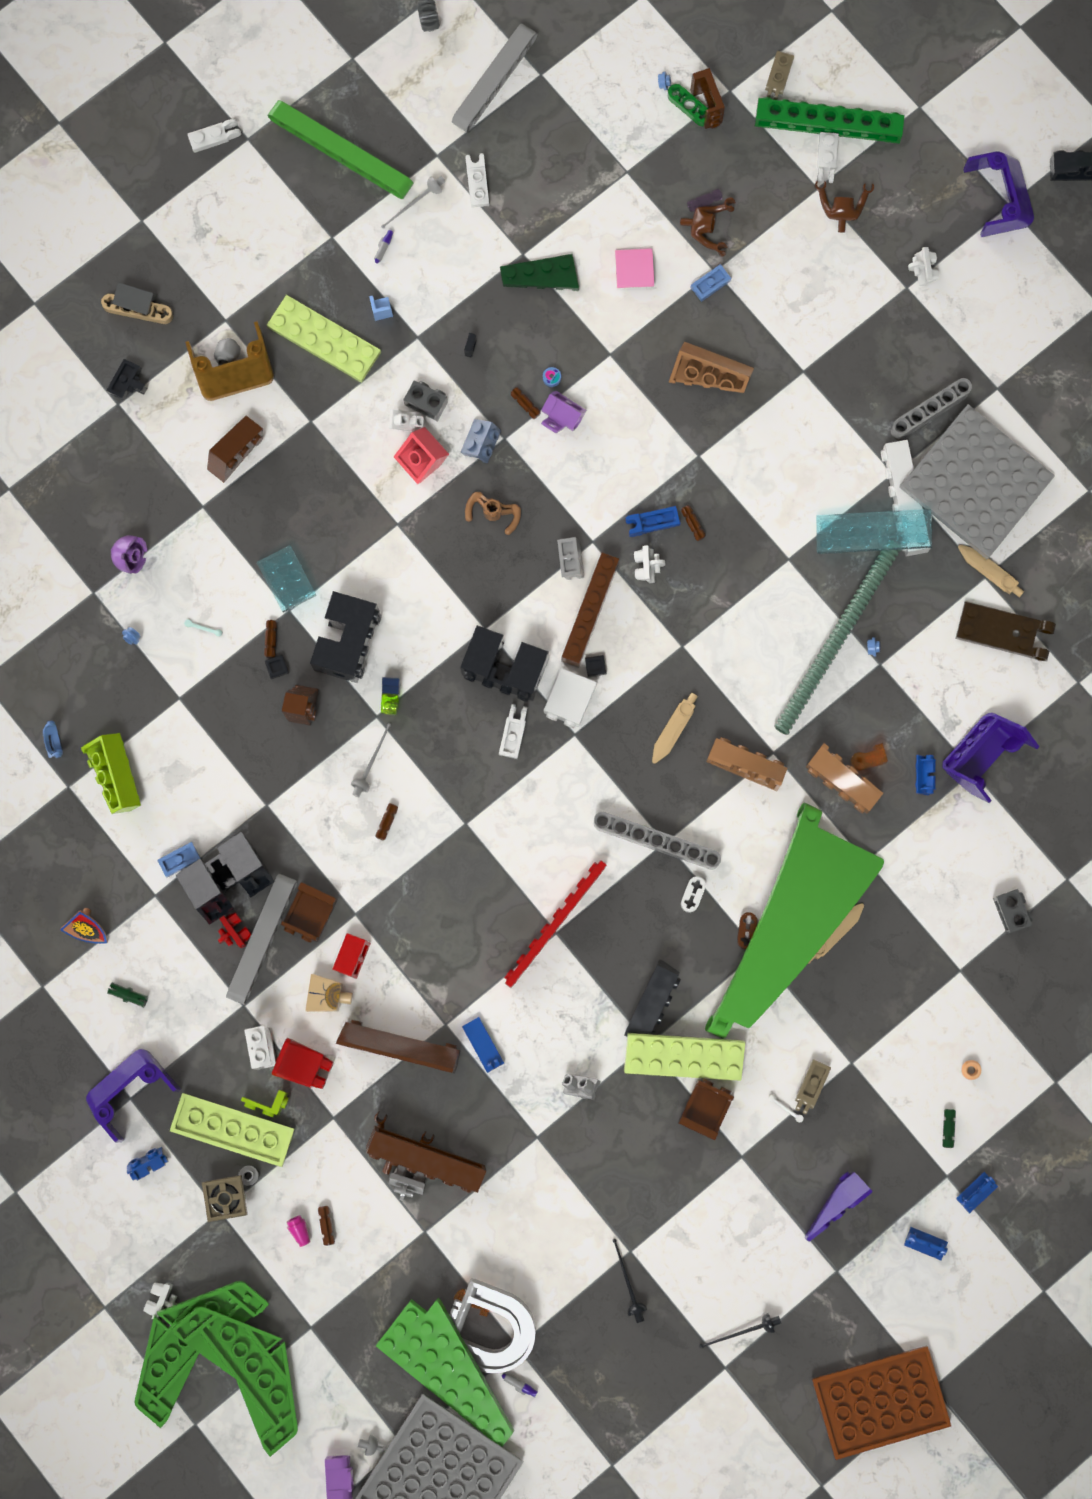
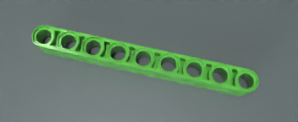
(340, 149)

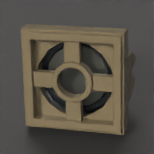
(225, 1198)

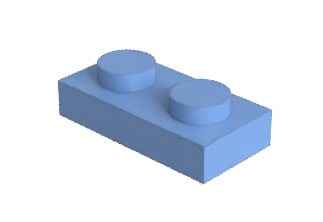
(710, 283)
(178, 859)

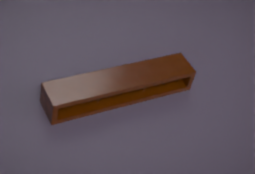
(590, 610)
(425, 1159)

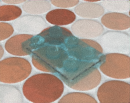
(286, 579)

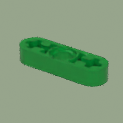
(688, 97)

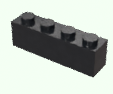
(1071, 166)
(654, 999)

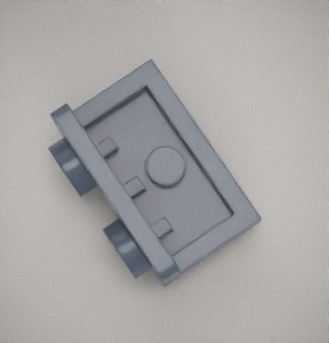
(481, 440)

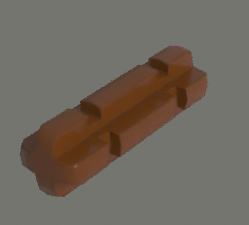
(525, 403)
(693, 523)
(270, 638)
(386, 821)
(326, 1225)

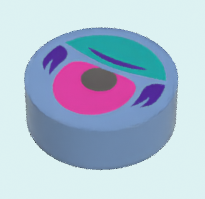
(551, 377)

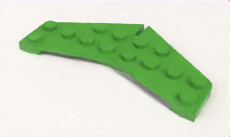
(171, 1360)
(259, 1374)

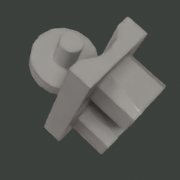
(580, 1086)
(407, 1186)

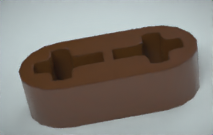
(742, 929)

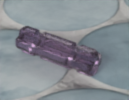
(704, 200)

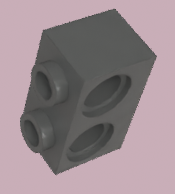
(422, 404)
(1007, 913)

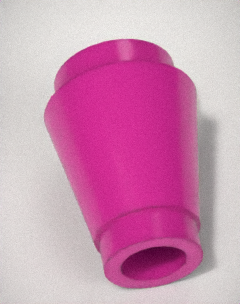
(298, 1230)

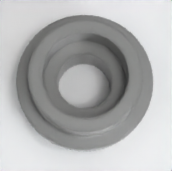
(253, 1171)

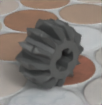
(428, 15)

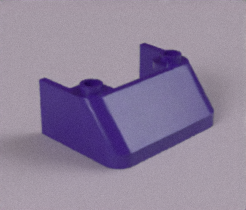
(1016, 213)
(981, 749)
(139, 1064)

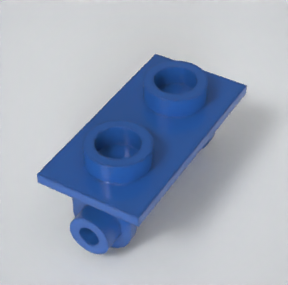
(924, 782)
(138, 1167)
(977, 1192)
(926, 1243)

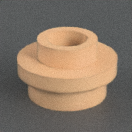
(977, 1070)

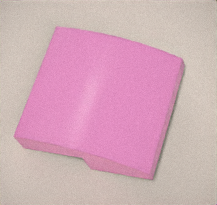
(634, 268)

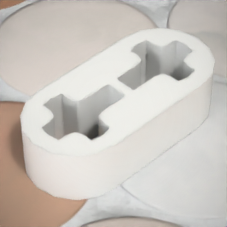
(688, 893)

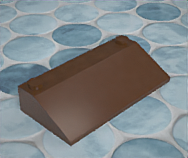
(399, 1047)

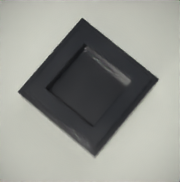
(470, 345)
(595, 666)
(276, 667)

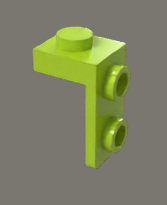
(280, 1102)

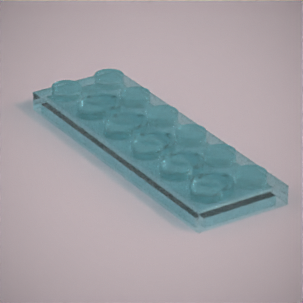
(874, 531)

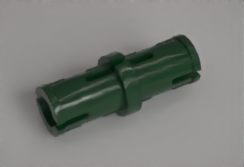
(127, 994)

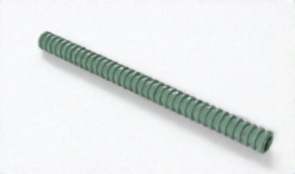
(836, 639)

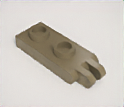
(779, 74)
(812, 1085)

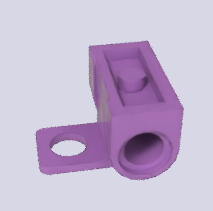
(562, 413)
(339, 1477)

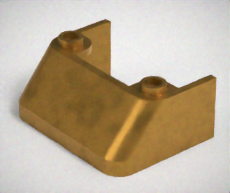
(234, 376)

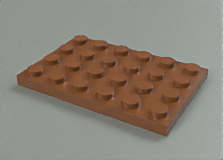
(881, 1402)

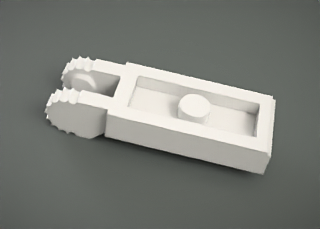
(213, 135)
(827, 155)
(513, 733)

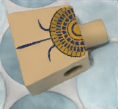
(326, 995)

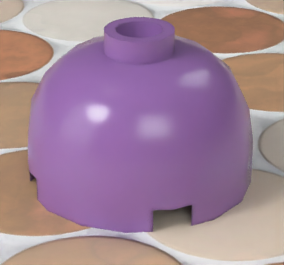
(128, 554)

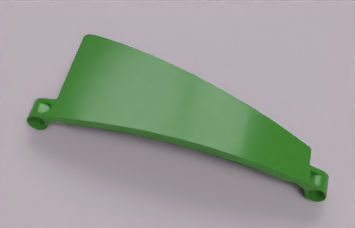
(807, 904)

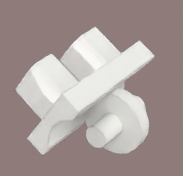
(922, 266)
(405, 420)
(650, 562)
(163, 1291)

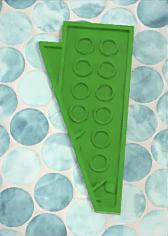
(437, 1356)

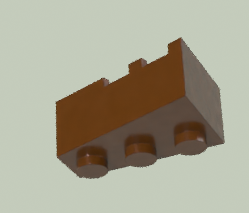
(234, 448)
(300, 704)

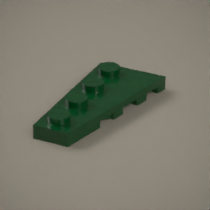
(544, 273)

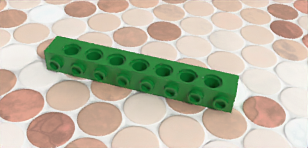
(802, 123)

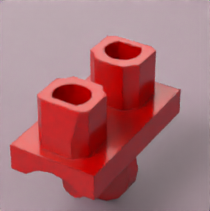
(239, 937)

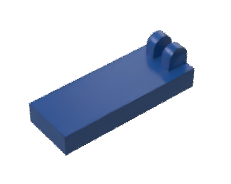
(483, 1045)

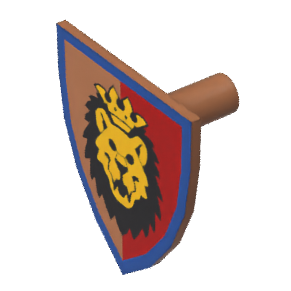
(85, 928)

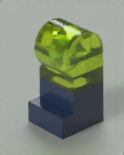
(390, 695)

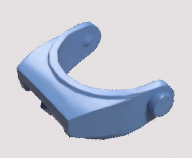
(51, 730)

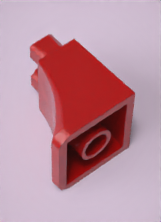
(301, 1064)

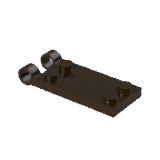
(995, 630)

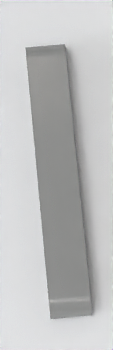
(494, 78)
(667, 839)
(261, 939)

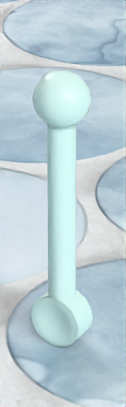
(188, 623)

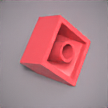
(421, 455)

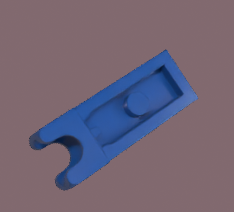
(653, 521)

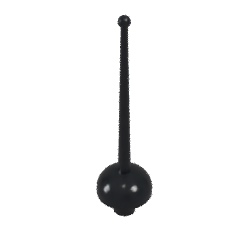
(637, 1308)
(767, 1323)

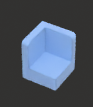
(381, 308)

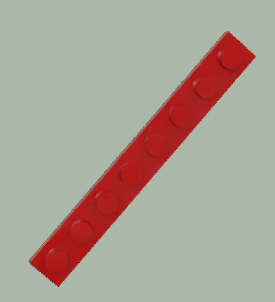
(549, 929)

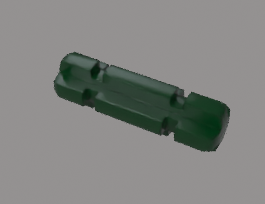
(949, 1128)

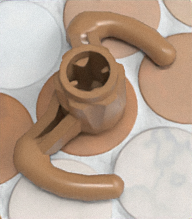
(491, 504)

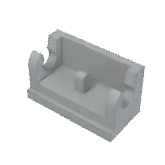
(570, 558)

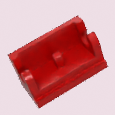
(351, 956)

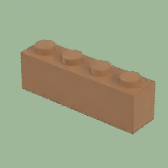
(709, 370)
(746, 764)
(844, 780)

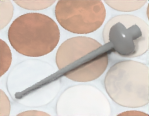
(433, 186)
(360, 783)
(370, 1445)

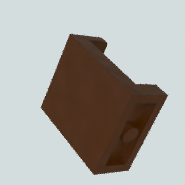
(704, 83)
(309, 913)
(706, 1108)

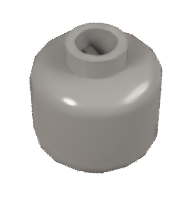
(227, 351)

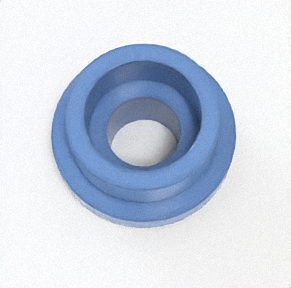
(664, 80)
(131, 636)
(873, 646)

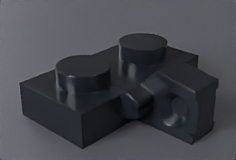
(126, 380)

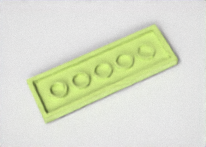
(324, 338)
(684, 1056)
(232, 1130)

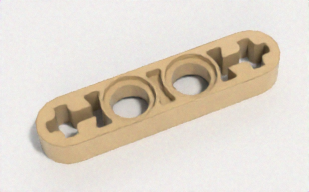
(150, 317)

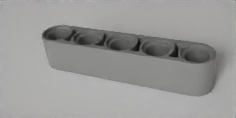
(935, 401)

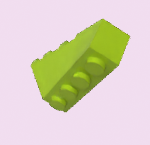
(113, 772)

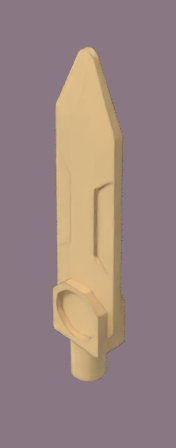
(990, 570)
(674, 728)
(849, 921)

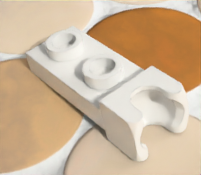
(477, 182)

